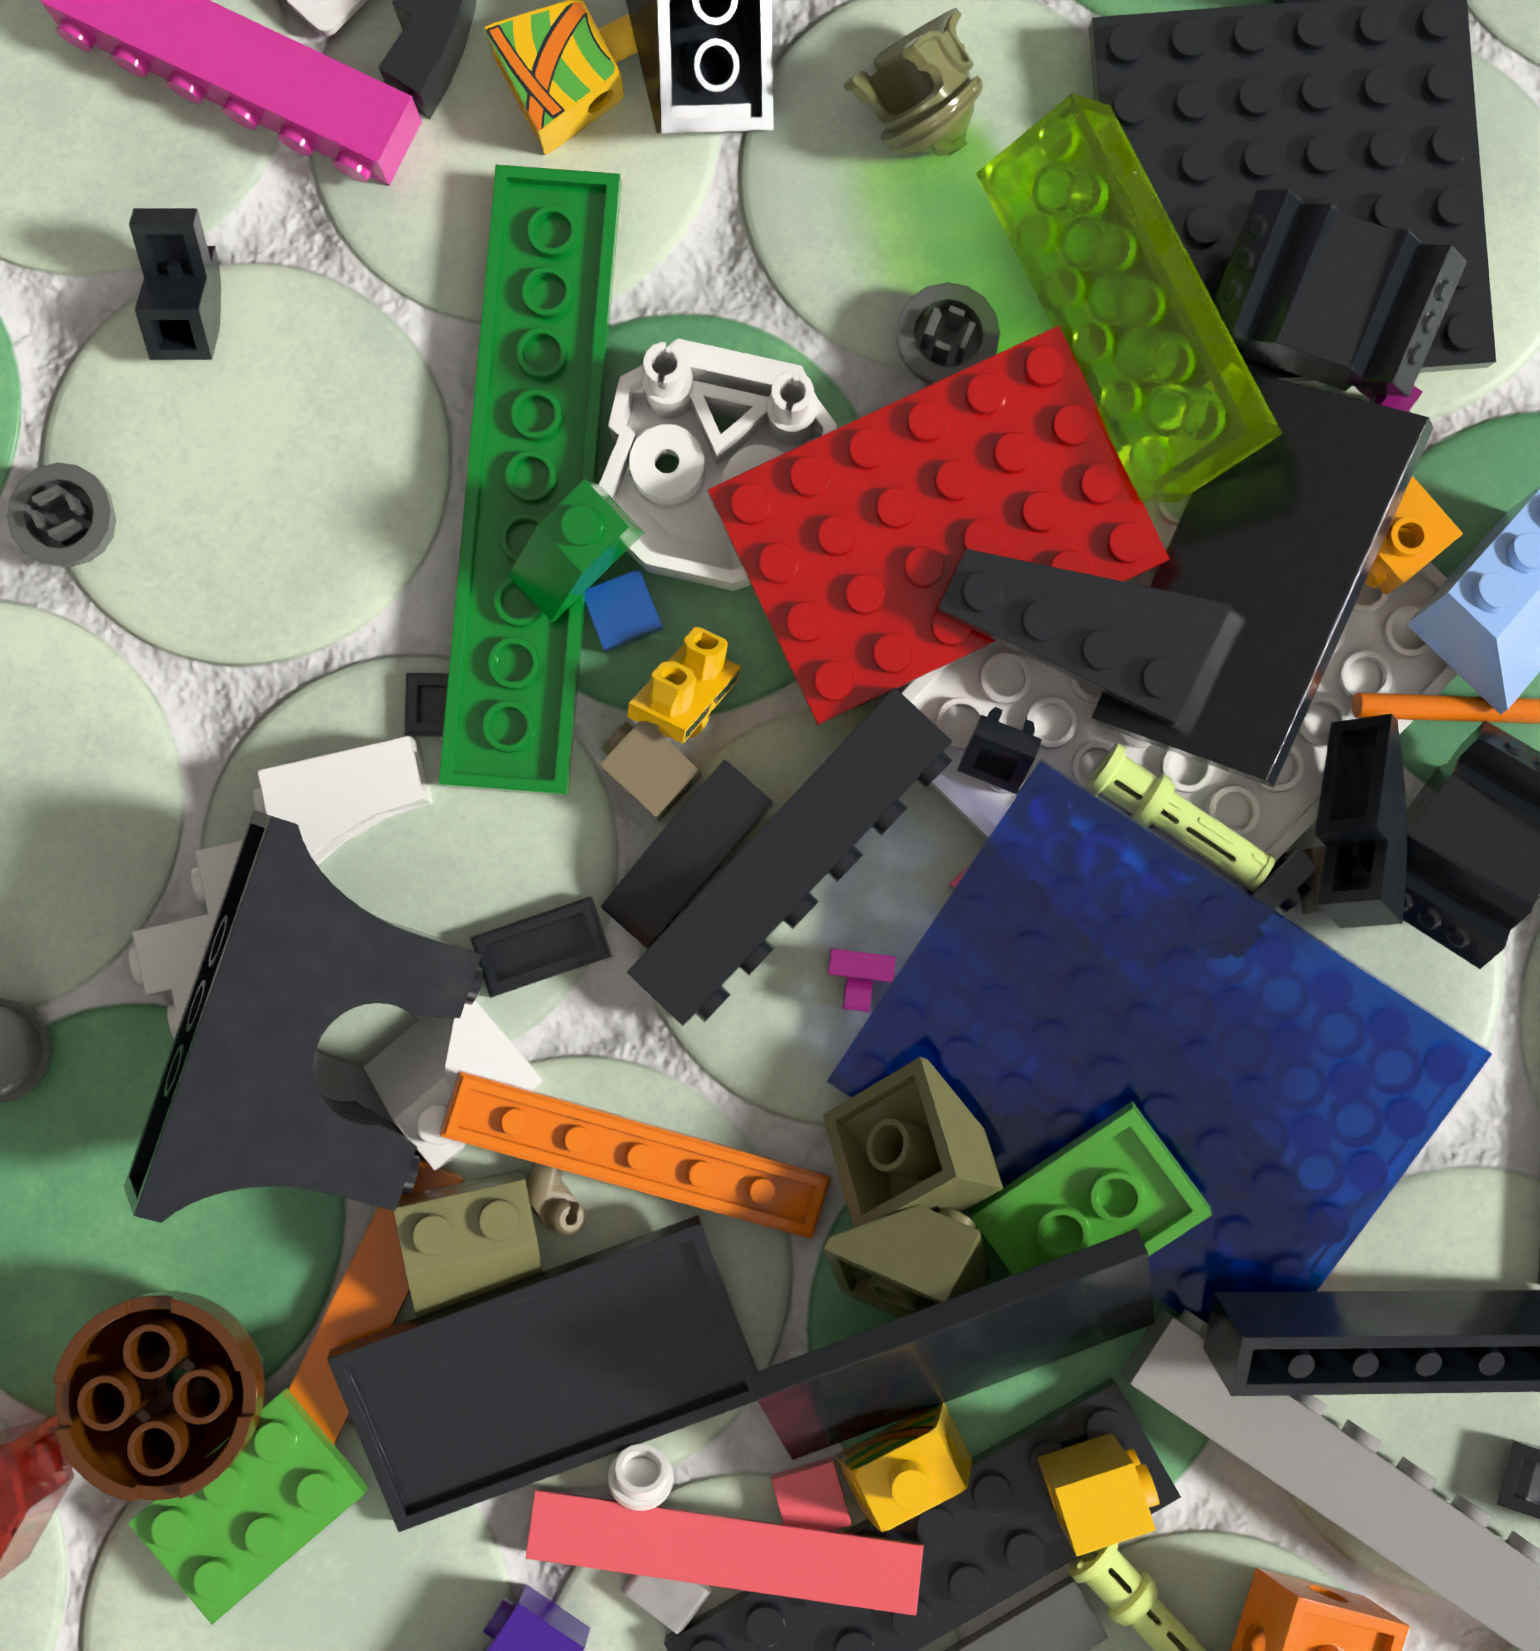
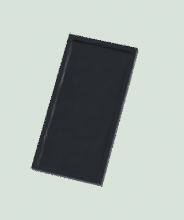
(1290, 549)
(958, 1346)
(546, 1373)

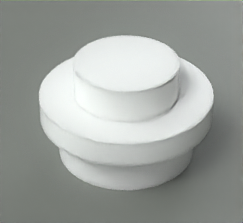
(640, 1477)

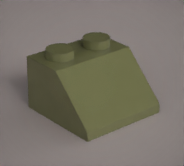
(909, 1147)
(466, 1239)
(909, 1259)

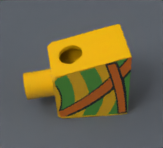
(561, 67)
(907, 1467)

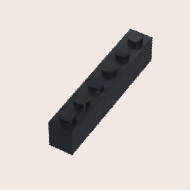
(790, 857)
(1375, 1342)

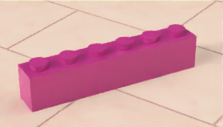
(253, 76)

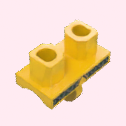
(686, 687)

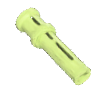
(1154, 802)
(1132, 1599)

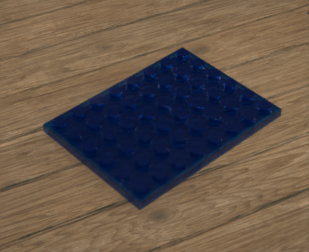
(1121, 970)

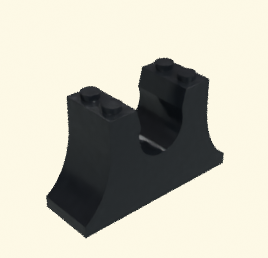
(240, 1074)

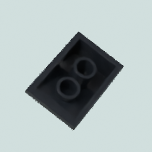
(706, 63)

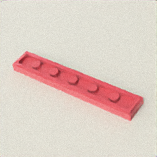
(726, 1552)

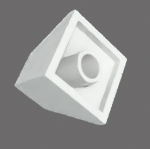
(421, 1067)

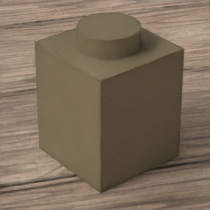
(648, 767)

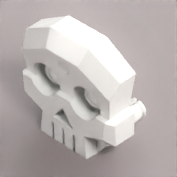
(669, 411)

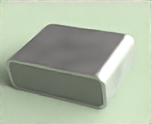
(667, 1600)

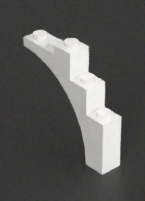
(330, 802)

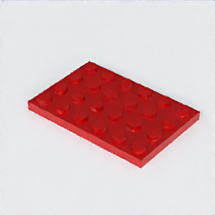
(872, 519)

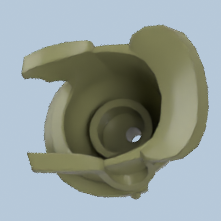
(922, 89)

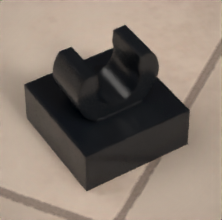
(1000, 752)

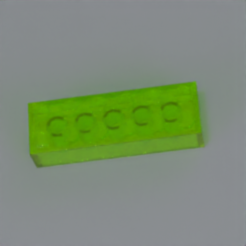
(1127, 301)

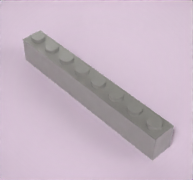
(1348, 1481)

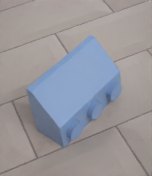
(1489, 609)

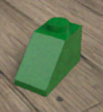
(573, 548)

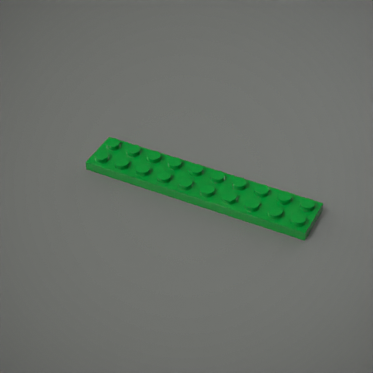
(528, 449)

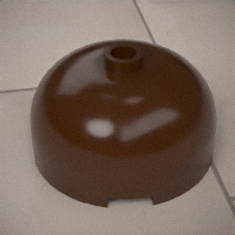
(126, 1417)

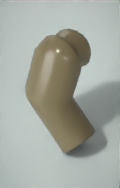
(553, 1200)

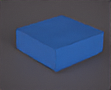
(622, 610)

